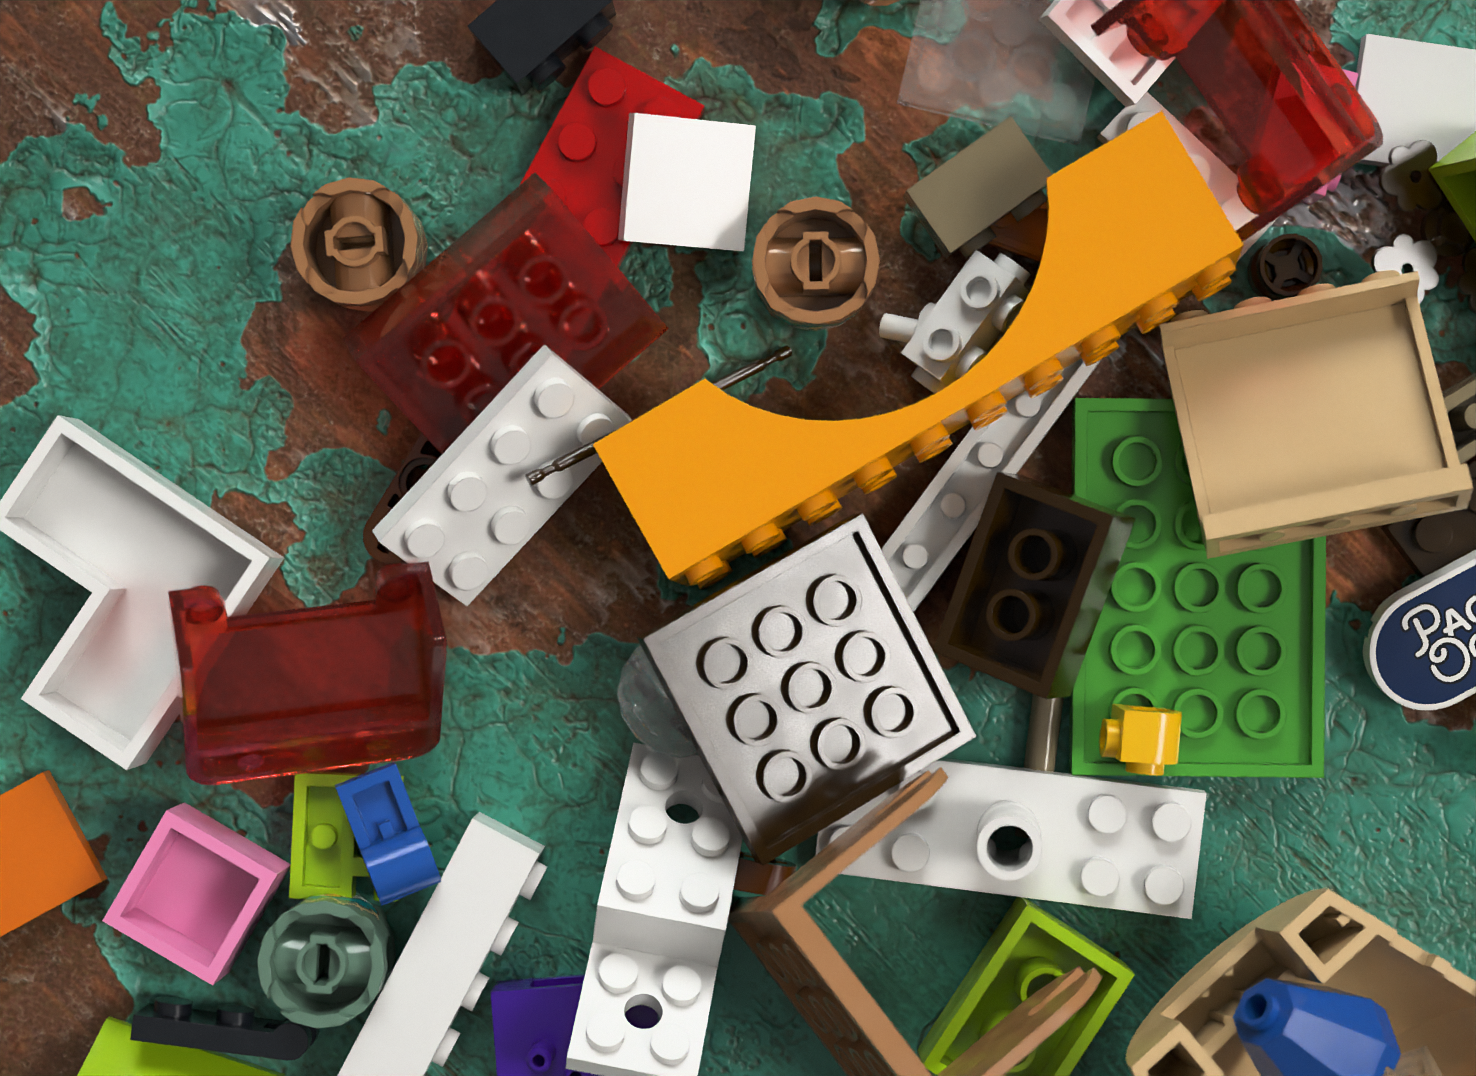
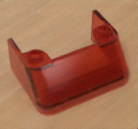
(1266, 85)

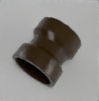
(1293, 259)

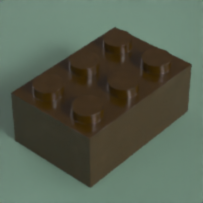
(1033, 585)

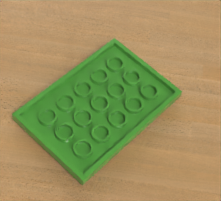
(1213, 637)

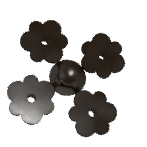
(1440, 228)

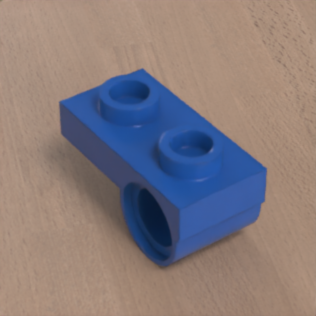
(388, 833)

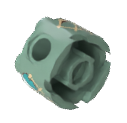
(326, 959)

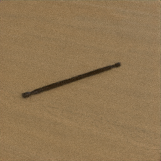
(722, 383)

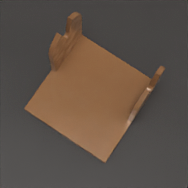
(837, 1002)

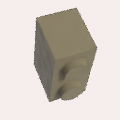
(980, 188)

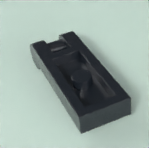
(227, 1030)

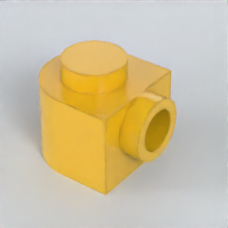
(1141, 737)

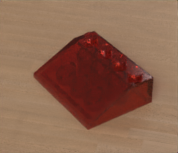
(488, 307)

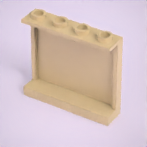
(1312, 414)

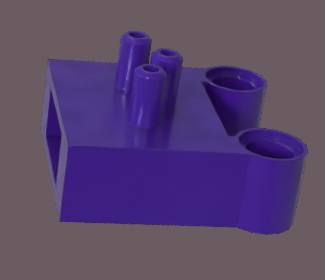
(537, 1022)

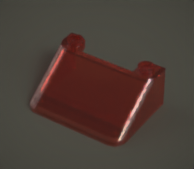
(309, 682)

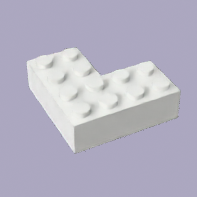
(128, 543)

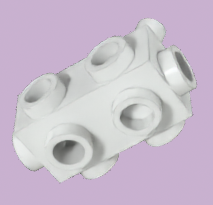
(963, 323)

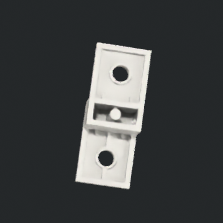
(657, 923)

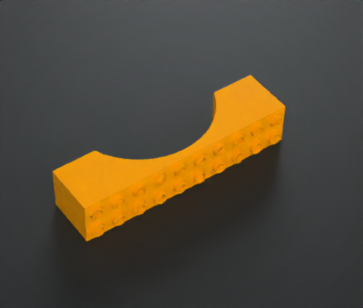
(1121, 250)

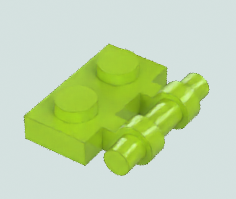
(322, 841)

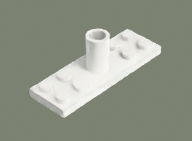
(1086, 842)

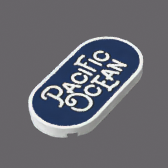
(1426, 639)

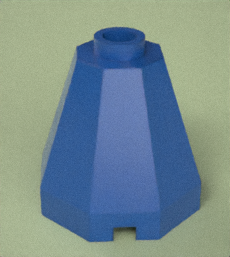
(1314, 1031)

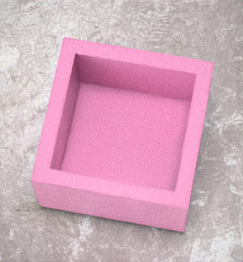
(196, 892)

